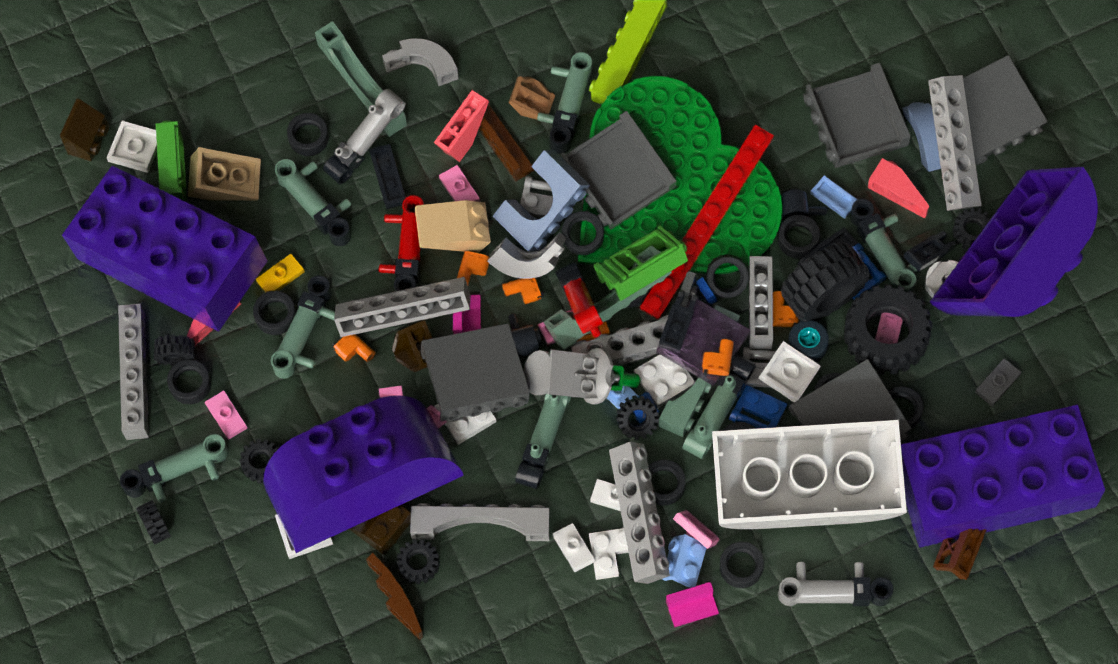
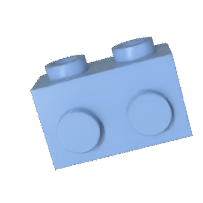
(685, 560)

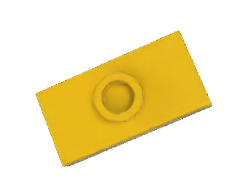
(280, 274)

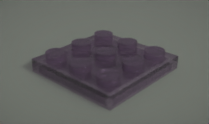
(703, 336)

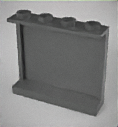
(1000, 109)
(857, 117)
(621, 171)
(475, 372)
(850, 399)

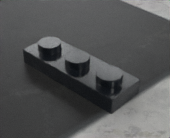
(387, 176)

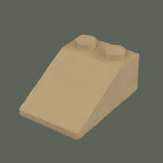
(223, 176)
(453, 226)

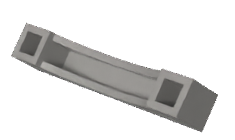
(431, 520)

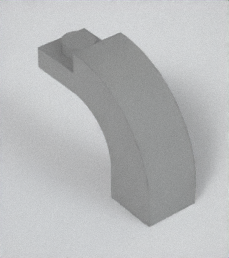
(423, 53)
(525, 264)

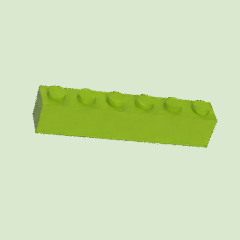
(628, 49)

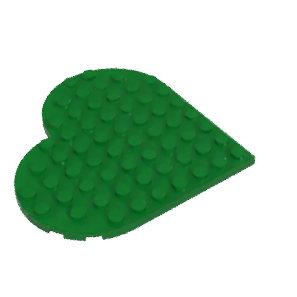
(688, 142)

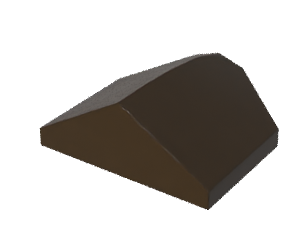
(408, 345)

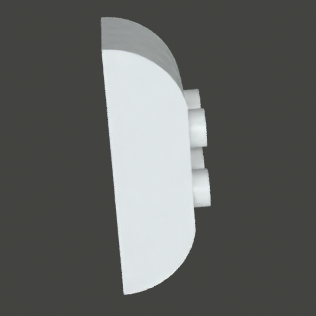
(809, 475)

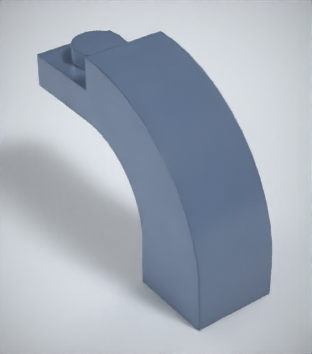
(922, 121)

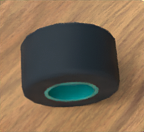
(809, 333)

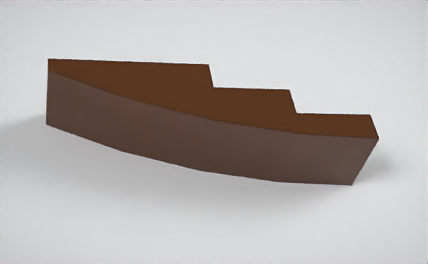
(398, 602)

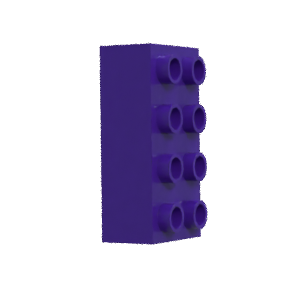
(165, 248)
(1000, 475)

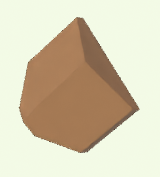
(531, 97)

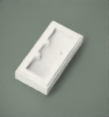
(605, 495)
(573, 547)

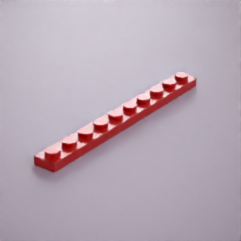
(710, 218)

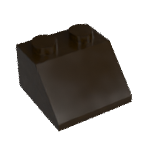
(84, 131)
(384, 529)

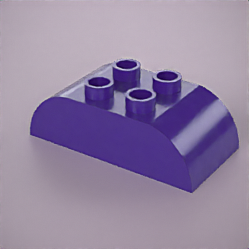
(1024, 247)
(357, 468)

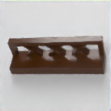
(504, 145)
(963, 553)

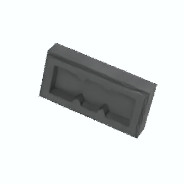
(689, 287)
(998, 382)

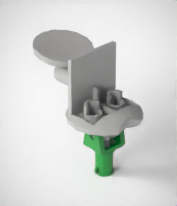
(576, 374)

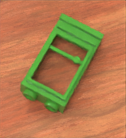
(171, 159)
(626, 282)

